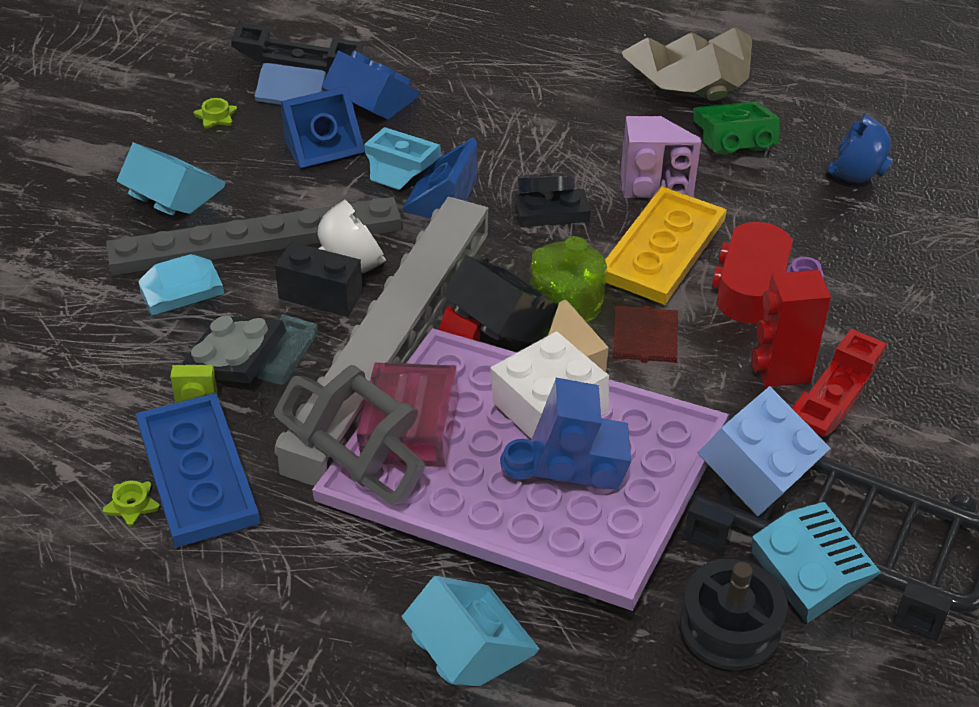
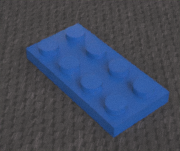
(197, 470)

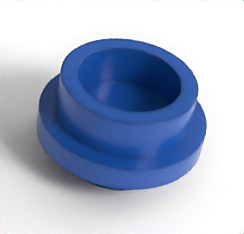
(518, 459)

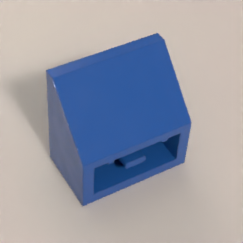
(370, 84)

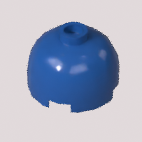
(862, 152)

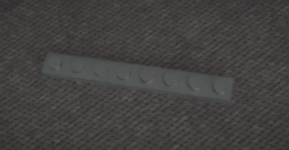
(241, 236)

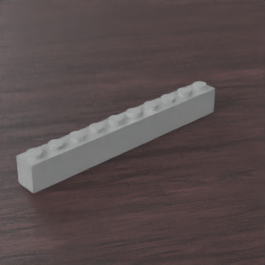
(391, 325)

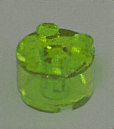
(571, 273)

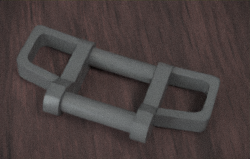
(383, 439)

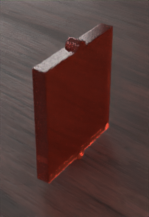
(645, 334)

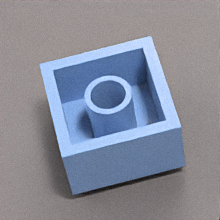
(763, 450)

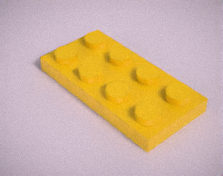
(663, 244)

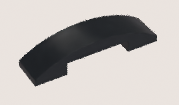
(256, 44)

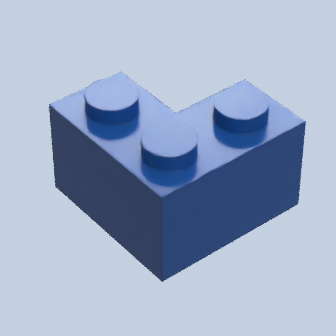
(576, 442)

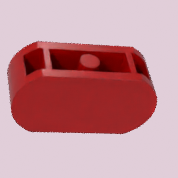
(749, 262)

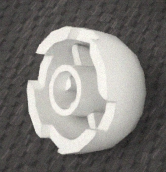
(347, 236)

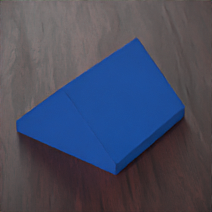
(321, 127)
(448, 176)

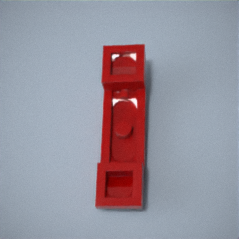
(840, 383)

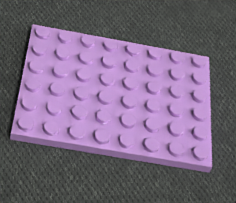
(540, 526)

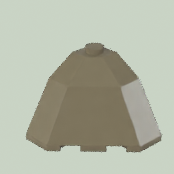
(695, 65)

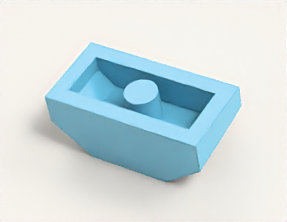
(398, 157)
(179, 283)

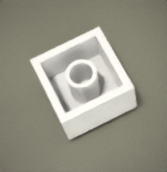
(526, 378)

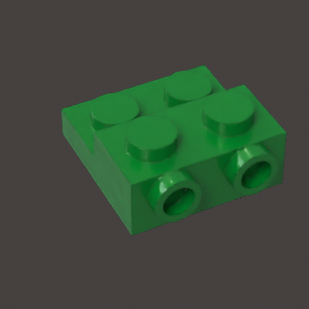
(737, 127)

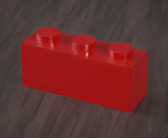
(791, 328)

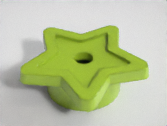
(215, 112)
(128, 492)

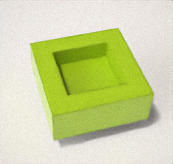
(192, 381)

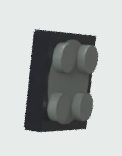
(236, 346)

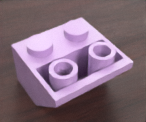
(658, 156)

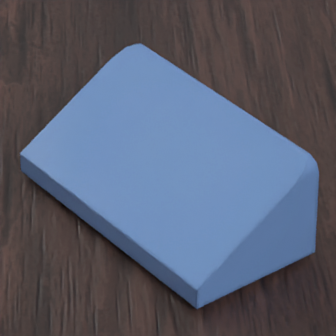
(287, 82)

